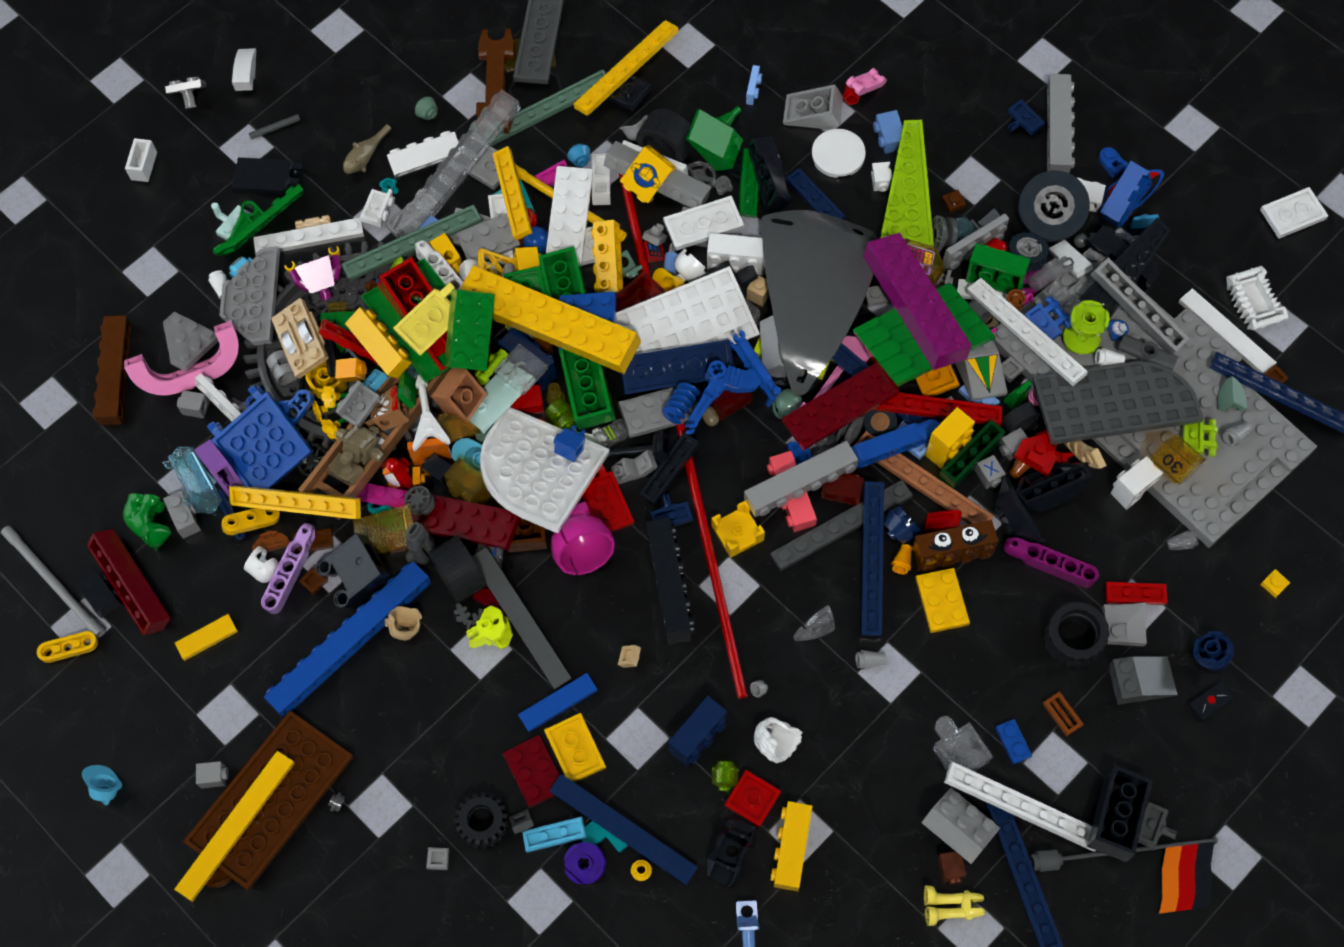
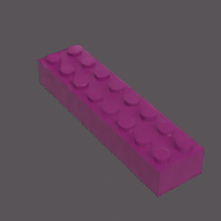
(917, 301)

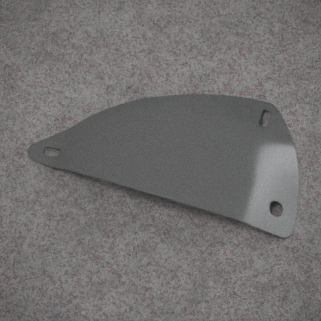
(813, 286)

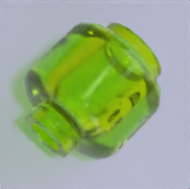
(724, 775)

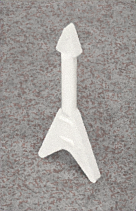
(428, 424)

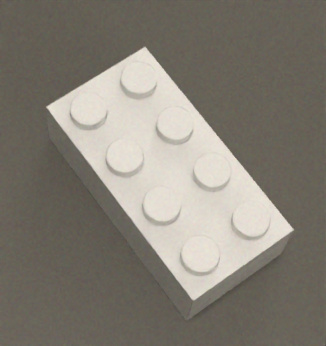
(738, 250)

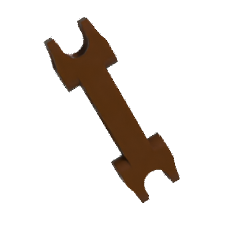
(496, 54)

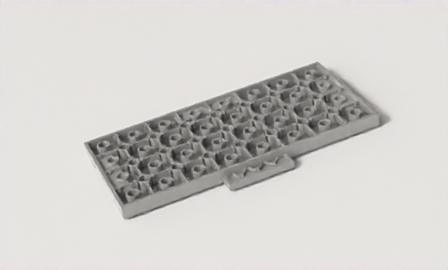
(1225, 484)

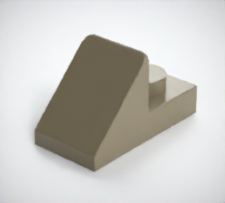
(346, 473)

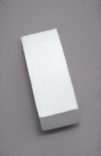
(244, 69)
(601, 181)

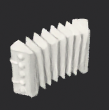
(1254, 298)

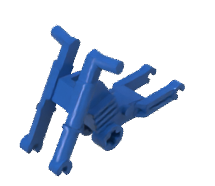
(734, 380)

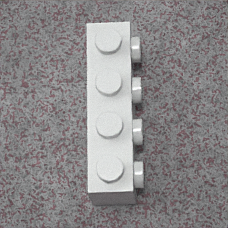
(421, 155)

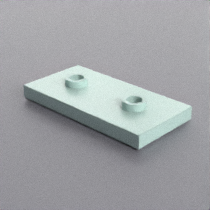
(498, 400)

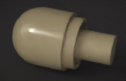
(711, 417)

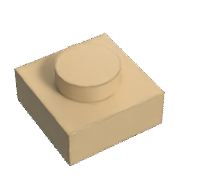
(629, 656)

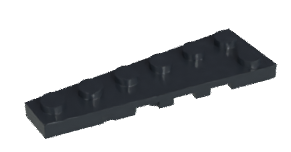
(1131, 263)

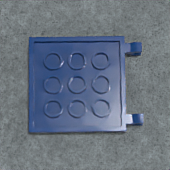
(261, 442)

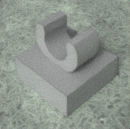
(655, 235)

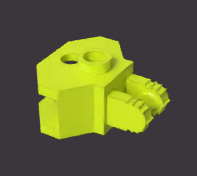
(491, 629)

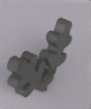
(462, 617)

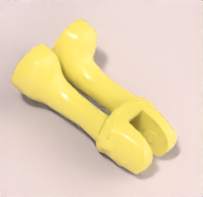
(934, 914)

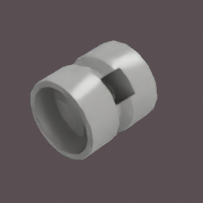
(280, 367)

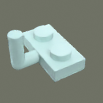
(226, 227)

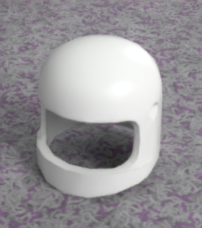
(261, 568)

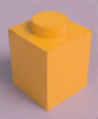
(350, 370)

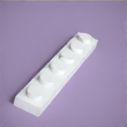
(311, 235)

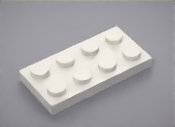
(696, 224)

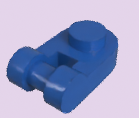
(1109, 157)

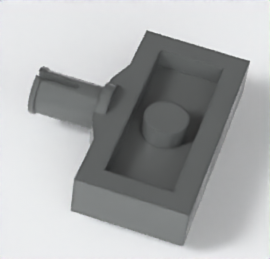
(1154, 826)

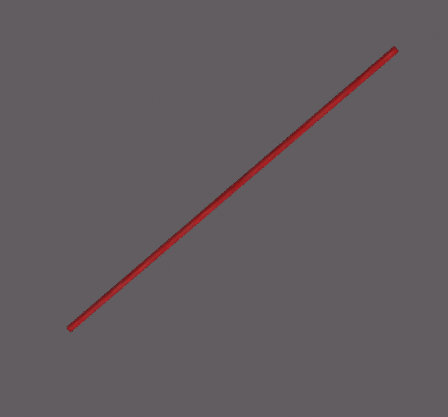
(695, 490)

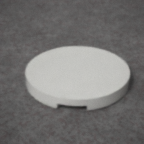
(838, 153)

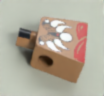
(389, 411)

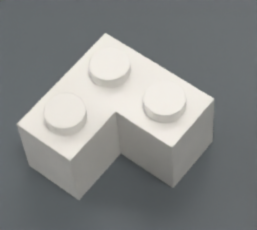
(1133, 483)

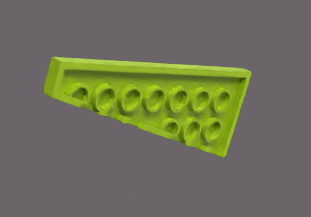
(909, 198)

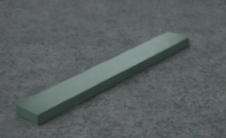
(549, 106)
(406, 244)

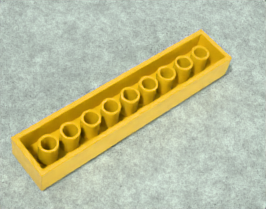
(556, 321)

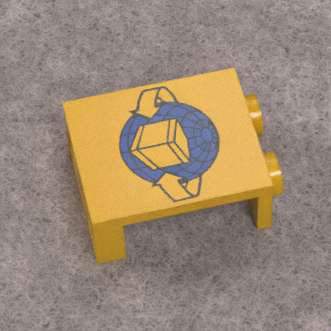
(647, 174)

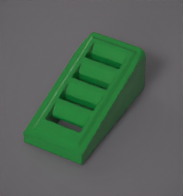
(1017, 396)

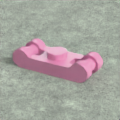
(866, 82)

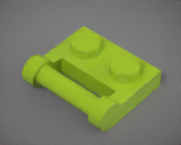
(494, 361)

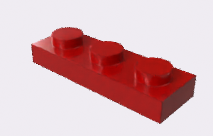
(1136, 593)

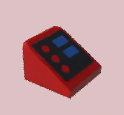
(653, 252)

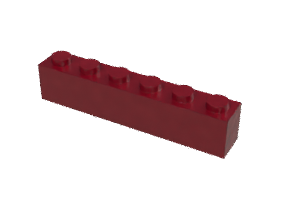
(128, 582)

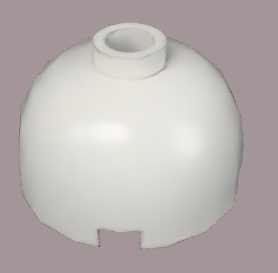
(688, 267)

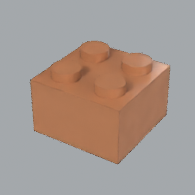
(459, 393)

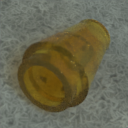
(554, 393)

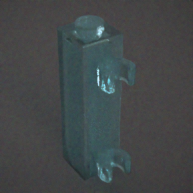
(194, 479)

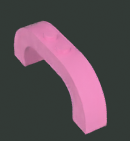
(180, 380)

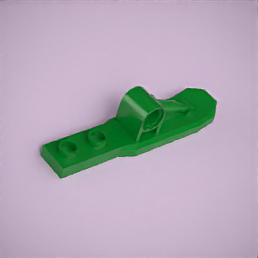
(250, 224)

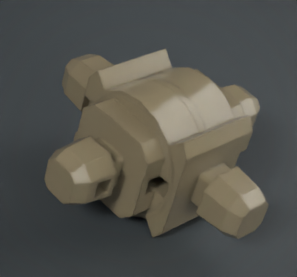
(359, 445)

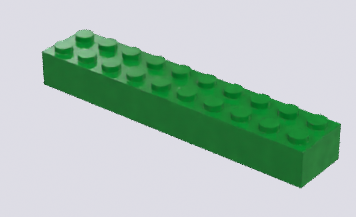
(583, 377)

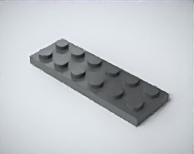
(538, 41)

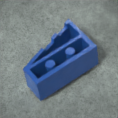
(1126, 194)

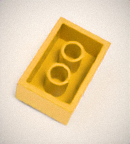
(949, 438)

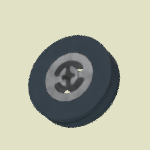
(1035, 195)

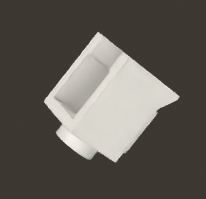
(881, 176)

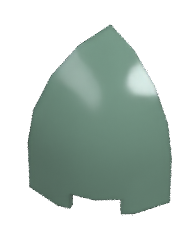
(1232, 396)

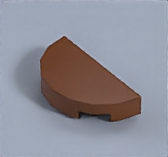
(271, 541)

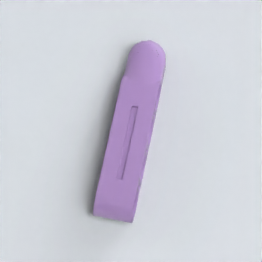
(302, 540)

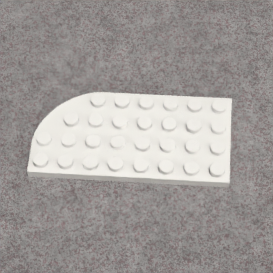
(691, 314)

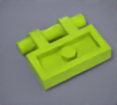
(1194, 436)

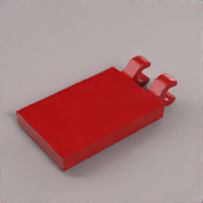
(607, 502)

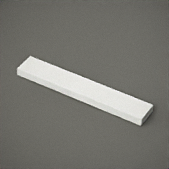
(1251, 353)

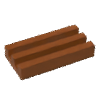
(1057, 719)

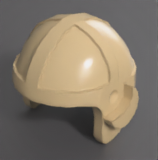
(403, 622)

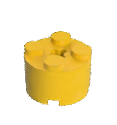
(319, 378)

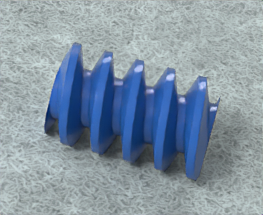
(680, 402)

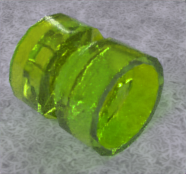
(561, 414)

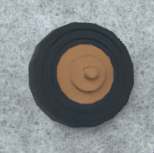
(880, 422)

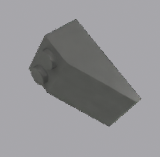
(1141, 679)

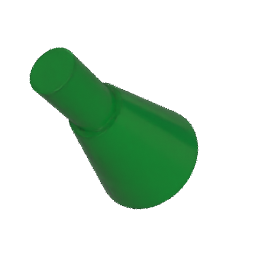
(729, 117)

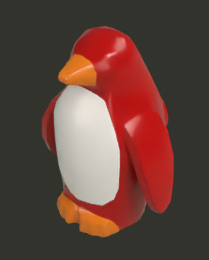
(397, 473)

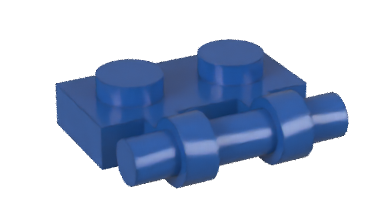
(1040, 317)

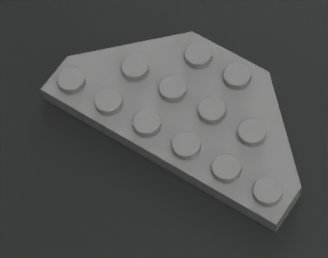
(251, 297)

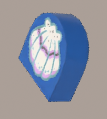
(1117, 329)

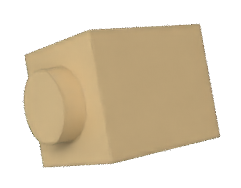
(758, 291)

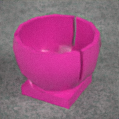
(583, 541)

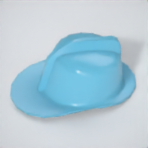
(468, 451)
(101, 783)

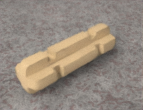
(312, 222)

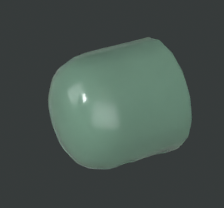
(786, 403)

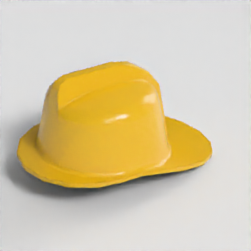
(667, 280)

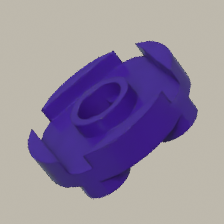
(587, 874)

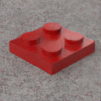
(752, 798)

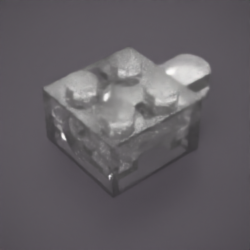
(960, 745)

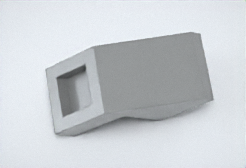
(636, 468)

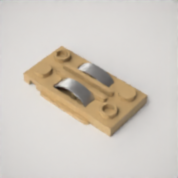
(300, 338)

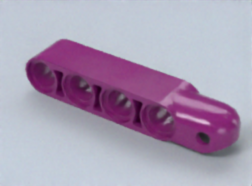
(1061, 560)

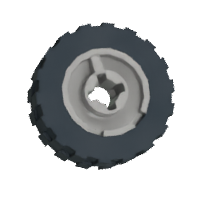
(1031, 247)

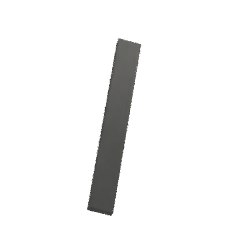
(521, 619)

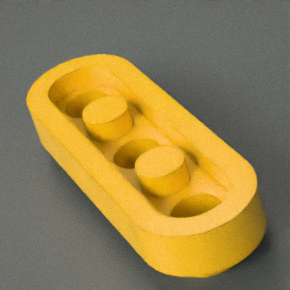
(243, 524)
(59, 646)

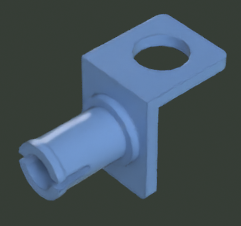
(747, 924)

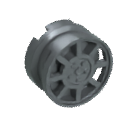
(421, 501)

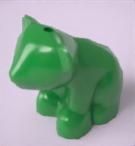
(139, 517)

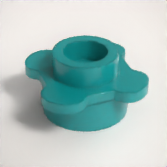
(388, 182)

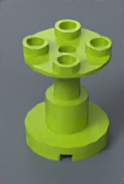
(1088, 323)

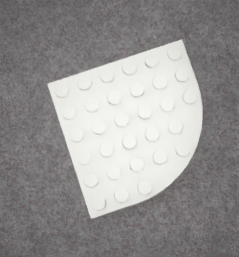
(528, 475)

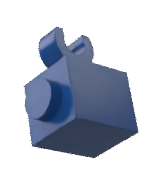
(569, 443)

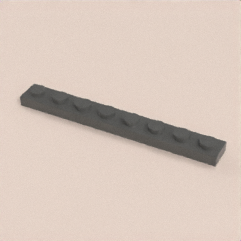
(835, 528)

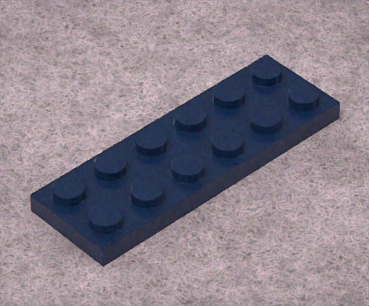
(674, 365)

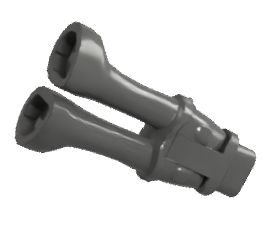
(418, 542)

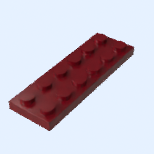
(840, 406)
(470, 522)

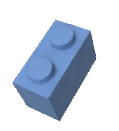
(889, 130)

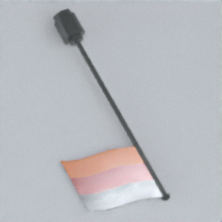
(1183, 872)

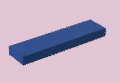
(557, 702)

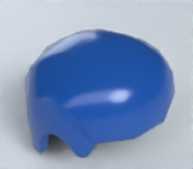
(537, 239)

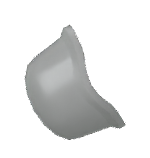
(631, 131)

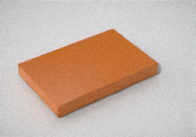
(427, 449)

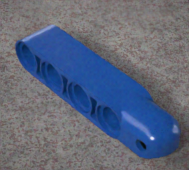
(894, 442)

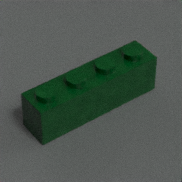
(973, 452)

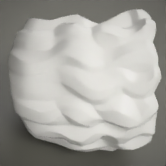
(776, 739)

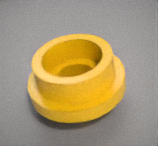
(644, 876)

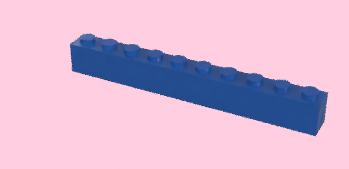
(346, 640)

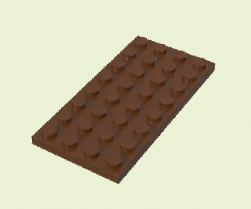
(315, 769)

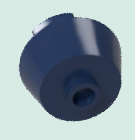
(901, 525)
(1214, 651)

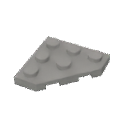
(186, 340)

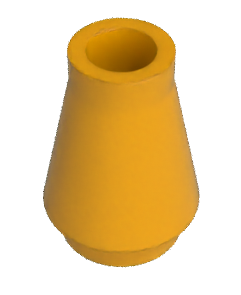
(902, 561)

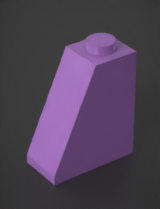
(218, 466)

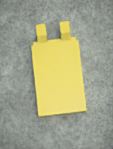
(426, 321)

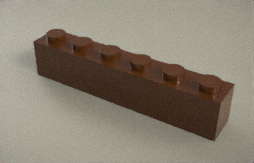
(112, 374)

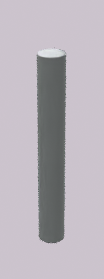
(275, 126)

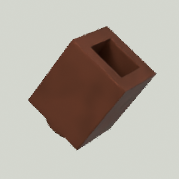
(952, 867)

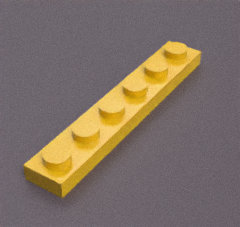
(512, 193)

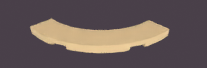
(1086, 454)

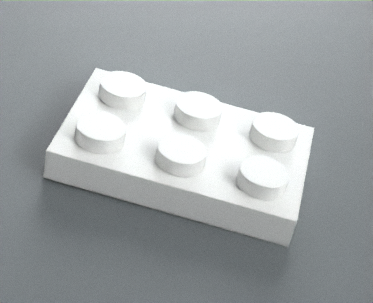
(1294, 212)

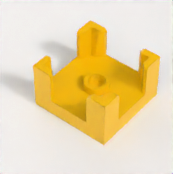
(738, 530)

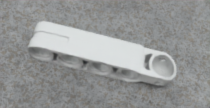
(440, 266)

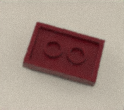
(532, 770)

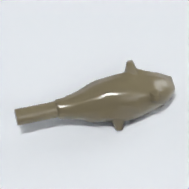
(362, 152)

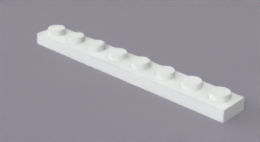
(1027, 332)
(1018, 804)

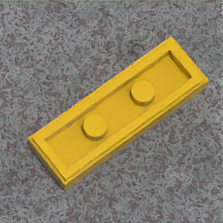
(206, 637)

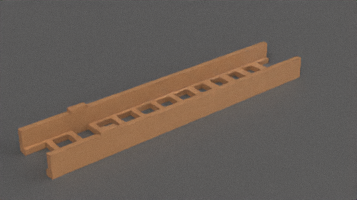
(319, 474)

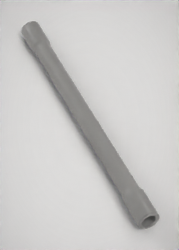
(89, 622)

